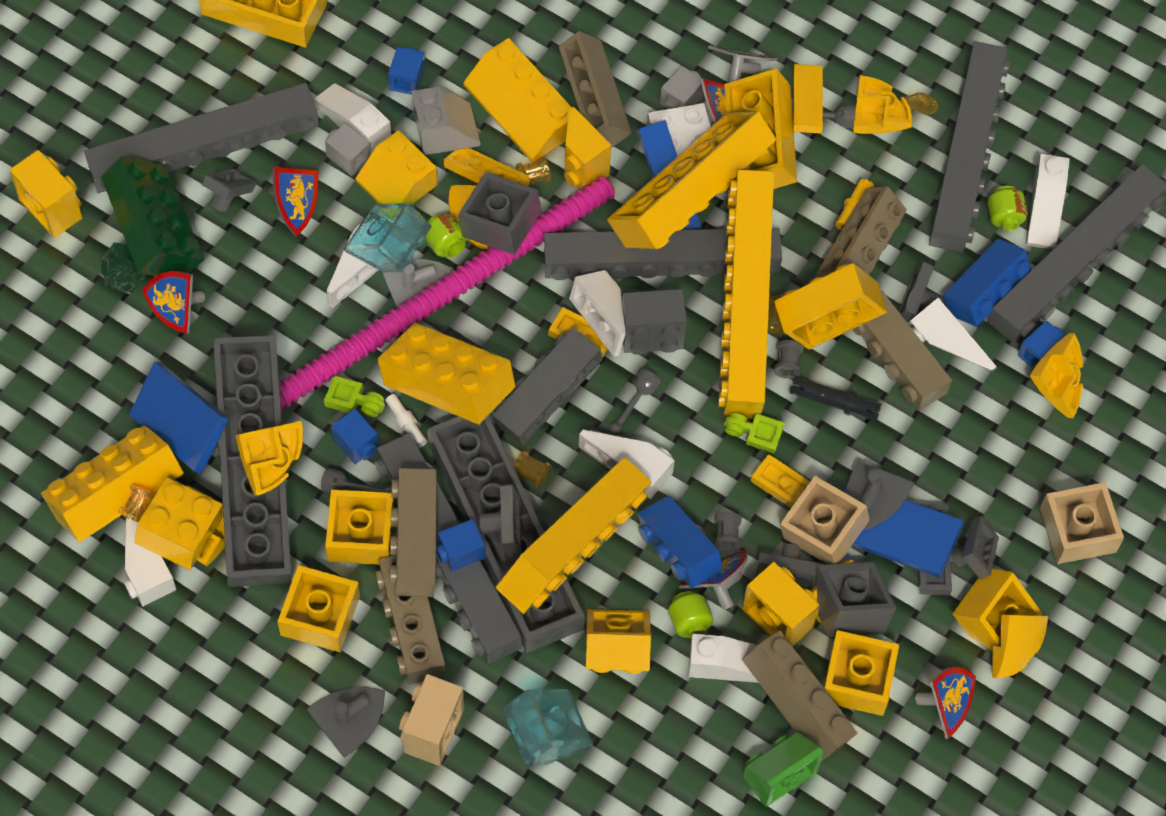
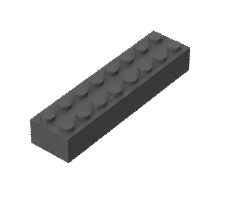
(474, 471)
(253, 525)

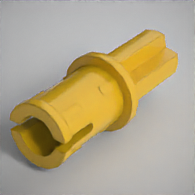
(850, 203)

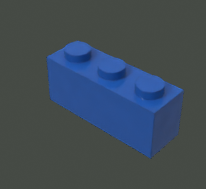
(987, 282)
(679, 542)

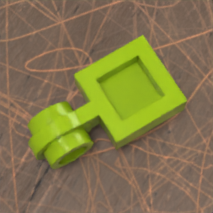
(347, 394)
(763, 432)

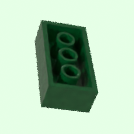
(151, 217)

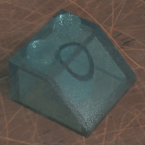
(389, 236)
(546, 725)

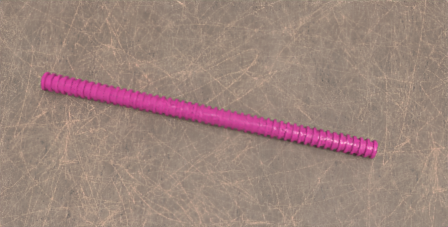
(439, 294)

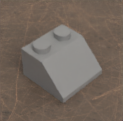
(443, 121)

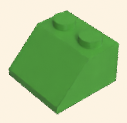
(783, 767)

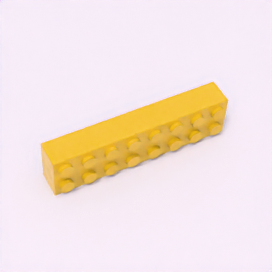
(748, 293)

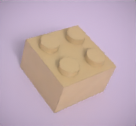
(824, 521)
(1081, 523)
(432, 719)

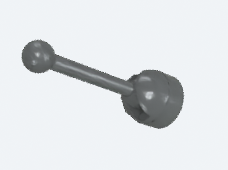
(844, 116)
(645, 384)
(336, 480)

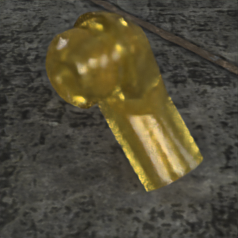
(922, 103)

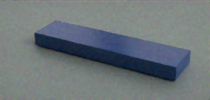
(659, 153)

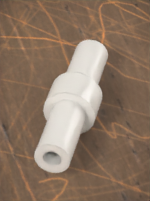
(406, 420)

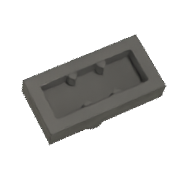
(227, 185)
(916, 292)
(506, 521)
(979, 548)
(803, 571)

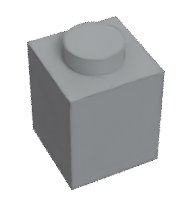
(681, 89)
(347, 149)

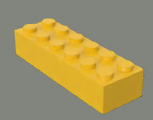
(692, 180)
(574, 536)

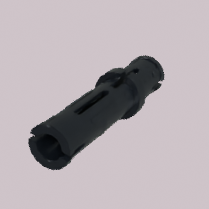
(837, 399)

